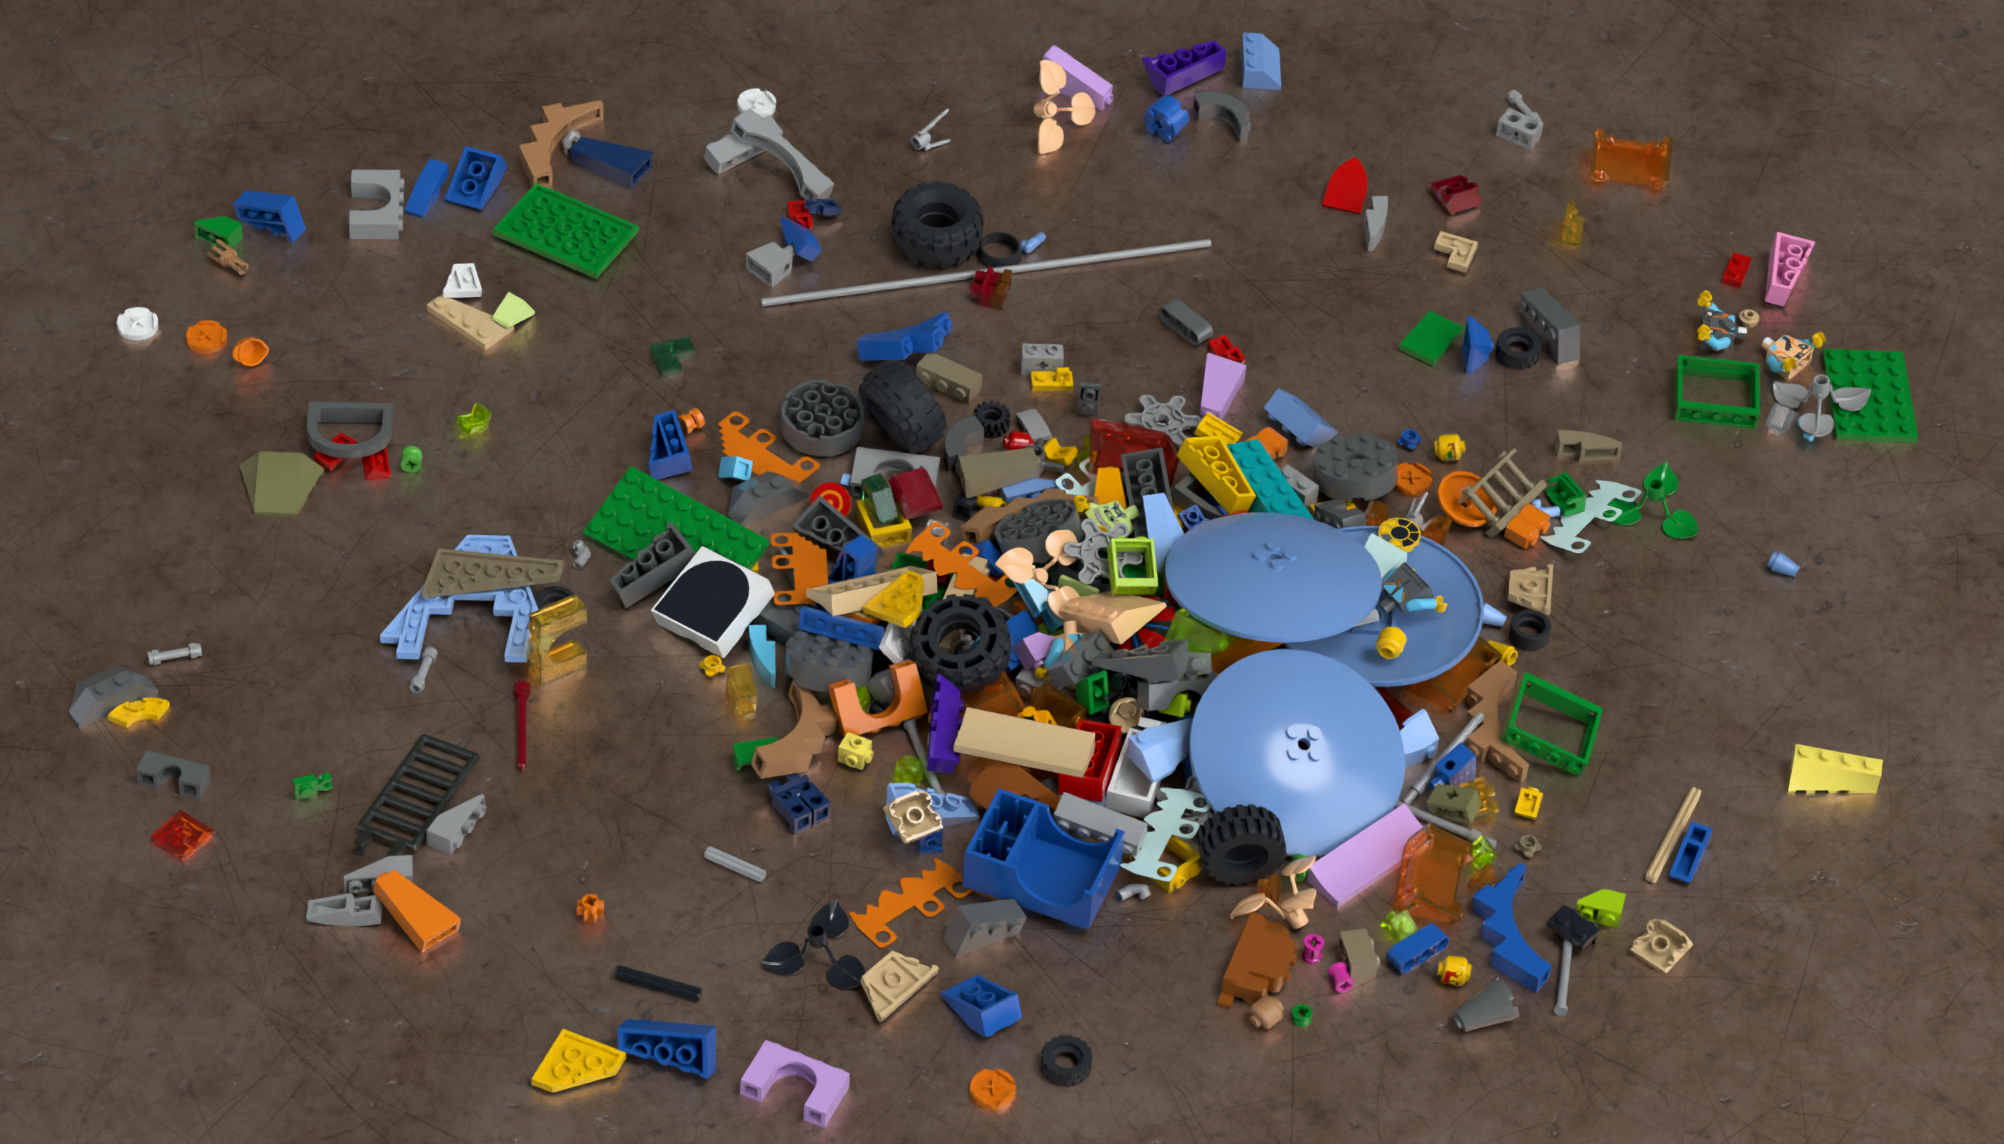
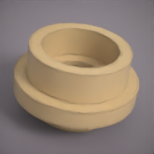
(1748, 318)

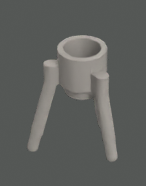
(922, 138)
(1416, 517)

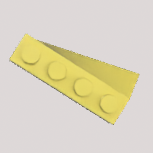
(1833, 771)

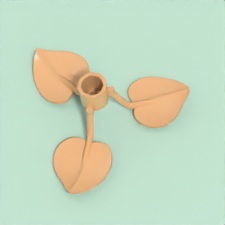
(1083, 110)
(1019, 568)
(1292, 906)

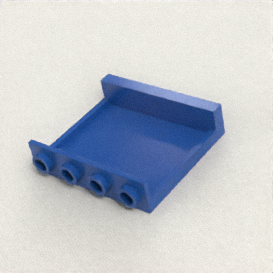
(821, 622)

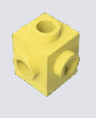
(855, 751)

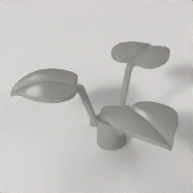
(1819, 425)

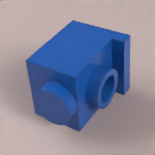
(931, 843)

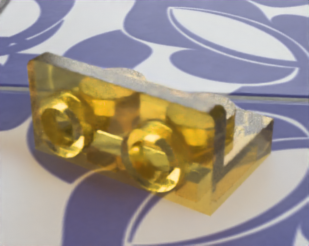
(1572, 225)
(1485, 792)

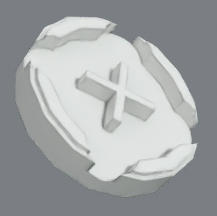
(759, 101)
(137, 324)

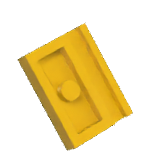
(1214, 426)

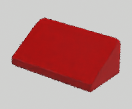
(376, 465)

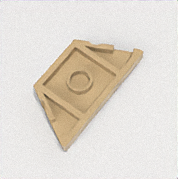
(1532, 588)
(894, 981)

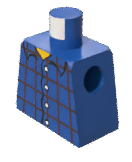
(1455, 767)

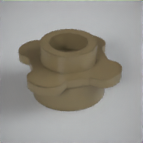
(1528, 845)

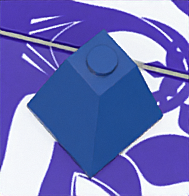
(1476, 345)

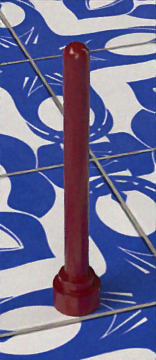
(521, 691)

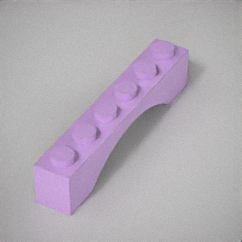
(1033, 650)

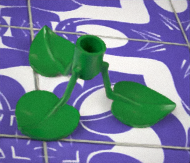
(1657, 484)

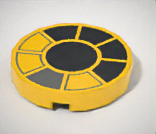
(1400, 533)

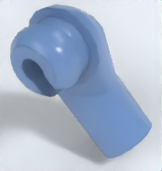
(1035, 241)

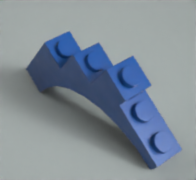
(1511, 951)

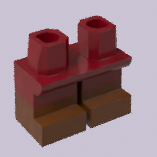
(992, 288)

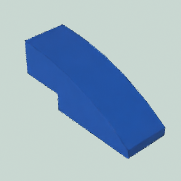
(427, 188)
(800, 239)
(1691, 852)

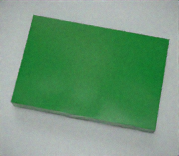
(1431, 338)

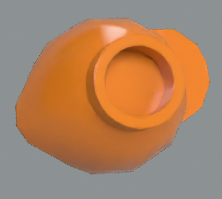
(250, 351)

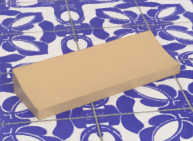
(853, 593)
(1025, 742)

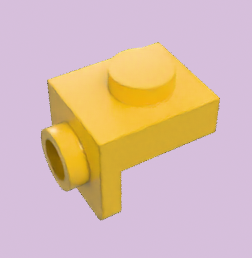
(1058, 454)

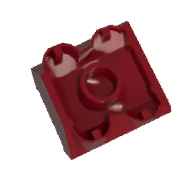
(1456, 193)
(915, 493)

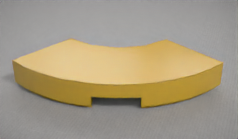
(138, 710)

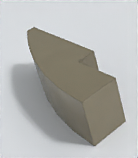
(1587, 446)

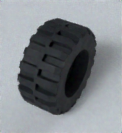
(1223, 849)

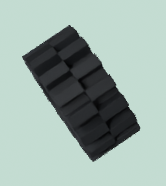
(995, 411)

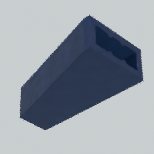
(612, 161)

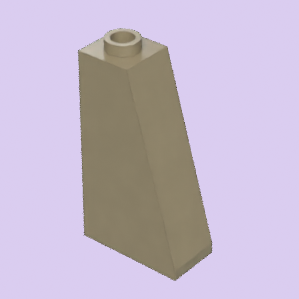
(996, 470)

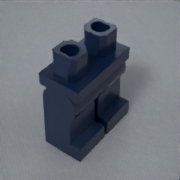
(799, 802)

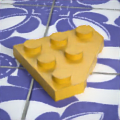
(899, 601)
(575, 1062)

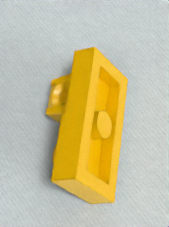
(1052, 381)

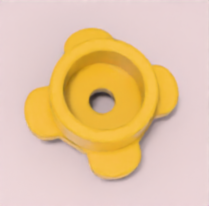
(712, 665)

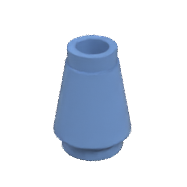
(1783, 565)

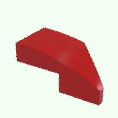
(799, 214)
(1222, 347)

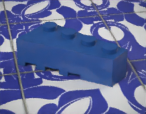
(676, 1044)

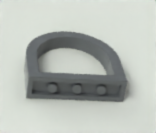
(350, 413)
(1184, 498)

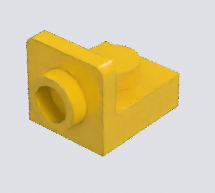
(1528, 803)

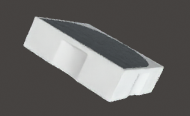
(712, 601)

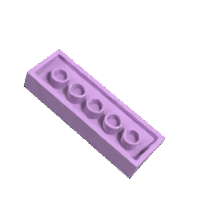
(1364, 857)

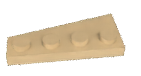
(469, 321)

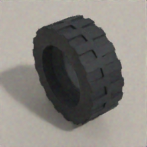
(1519, 336)
(1066, 1076)

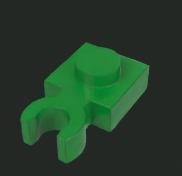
(309, 785)

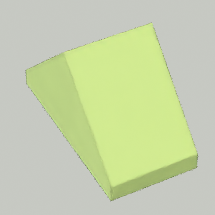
(512, 311)

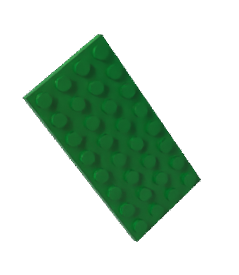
(644, 507)

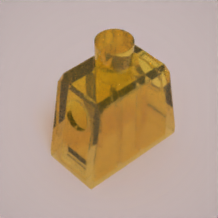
(741, 691)

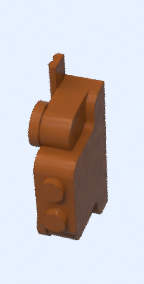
(990, 775)
(1259, 962)

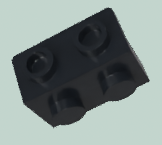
(1573, 927)

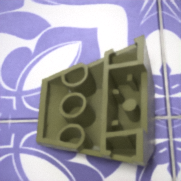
(279, 482)

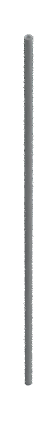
(970, 274)

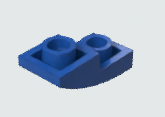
(1191, 517)

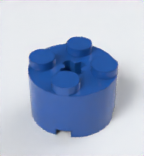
(1165, 118)

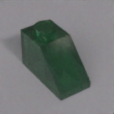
(879, 498)

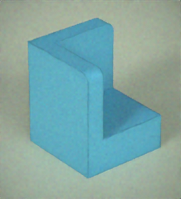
(735, 468)

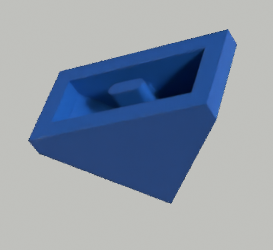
(990, 552)

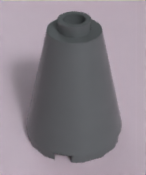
(1486, 1007)

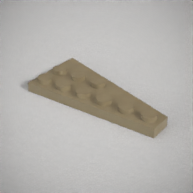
(470, 572)

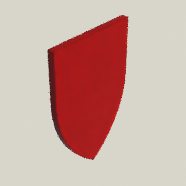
(1347, 187)

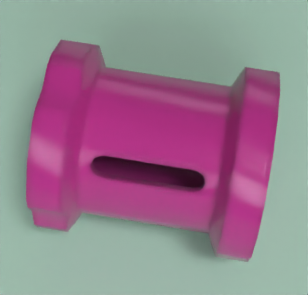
(1306, 953)
(1340, 976)

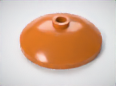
(1465, 513)

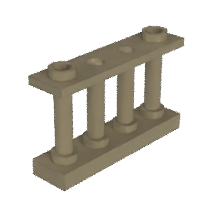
(1508, 512)

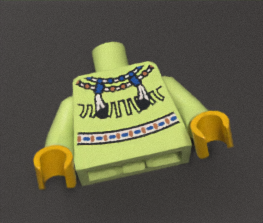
(1107, 514)

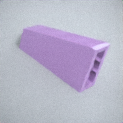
(1081, 79)
(1220, 385)

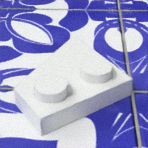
(462, 282)

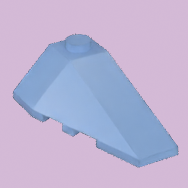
(1161, 527)
(1419, 739)
(1160, 748)
(950, 807)

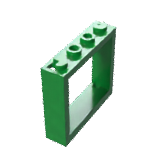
(1716, 413)
(1563, 702)

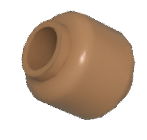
(1266, 1012)

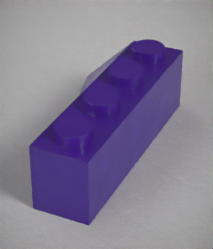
(1184, 66)
(944, 726)

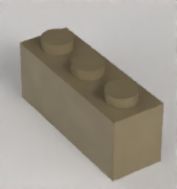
(949, 377)

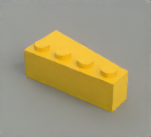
(1217, 471)

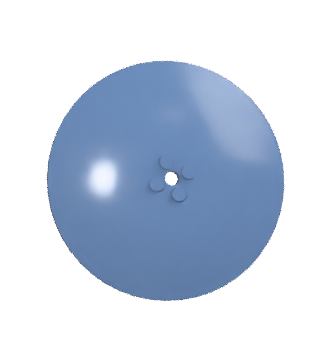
(1273, 577)
(1433, 638)
(1250, 754)

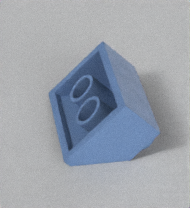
(1260, 62)
(1298, 419)

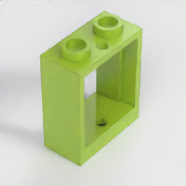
(1133, 586)

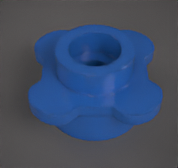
(1409, 439)

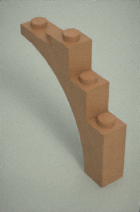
(546, 136)
(983, 524)
(1485, 697)
(796, 749)

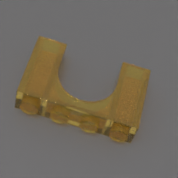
(544, 628)

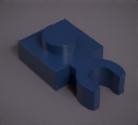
(826, 207)

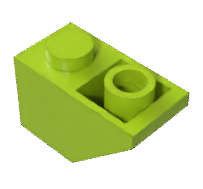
(1179, 705)
(1602, 907)

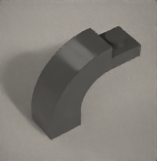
(1223, 107)
(959, 438)

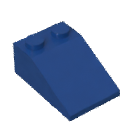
(476, 178)
(1019, 628)
(983, 1004)

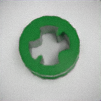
(1301, 1021)

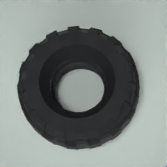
(937, 225)
(902, 406)
(965, 671)

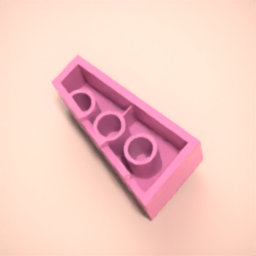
(1785, 265)

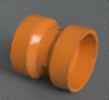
(691, 421)

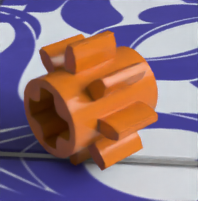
(590, 907)

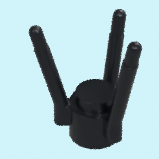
(1118, 682)

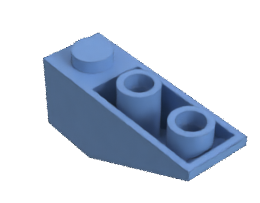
(1027, 489)

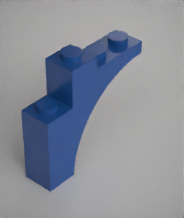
(900, 343)

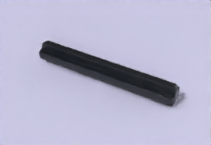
(658, 983)

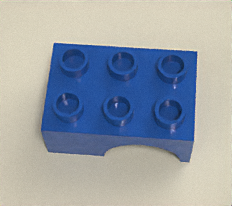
(1031, 859)

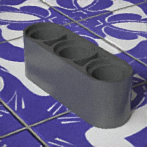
(1185, 322)

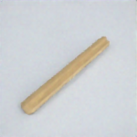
(1673, 835)

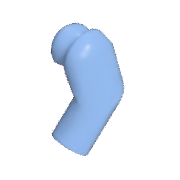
(1552, 511)

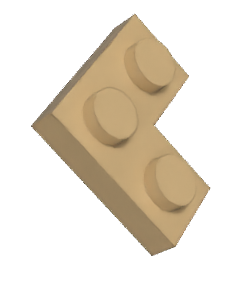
(1460, 248)

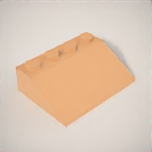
(1113, 614)

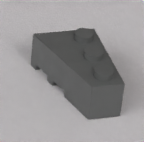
(983, 925)

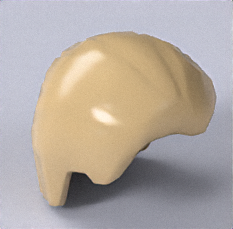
(1125, 713)

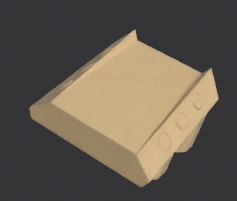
(913, 816)
(1661, 945)

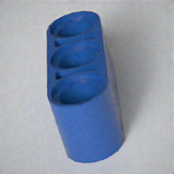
(1417, 948)

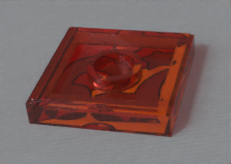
(182, 836)

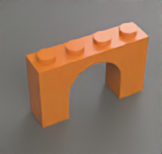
(906, 704)

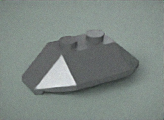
(763, 497)
(105, 691)

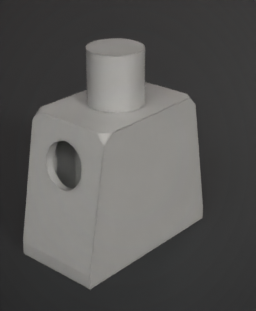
(770, 263)

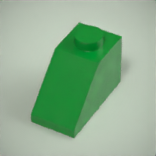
(219, 228)
(1092, 691)

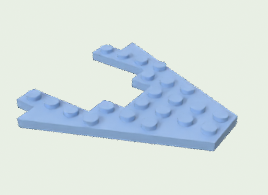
(410, 624)

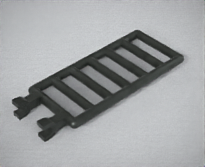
(384, 796)

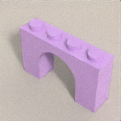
(777, 1062)

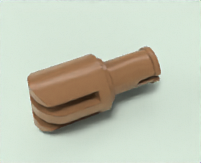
(228, 258)

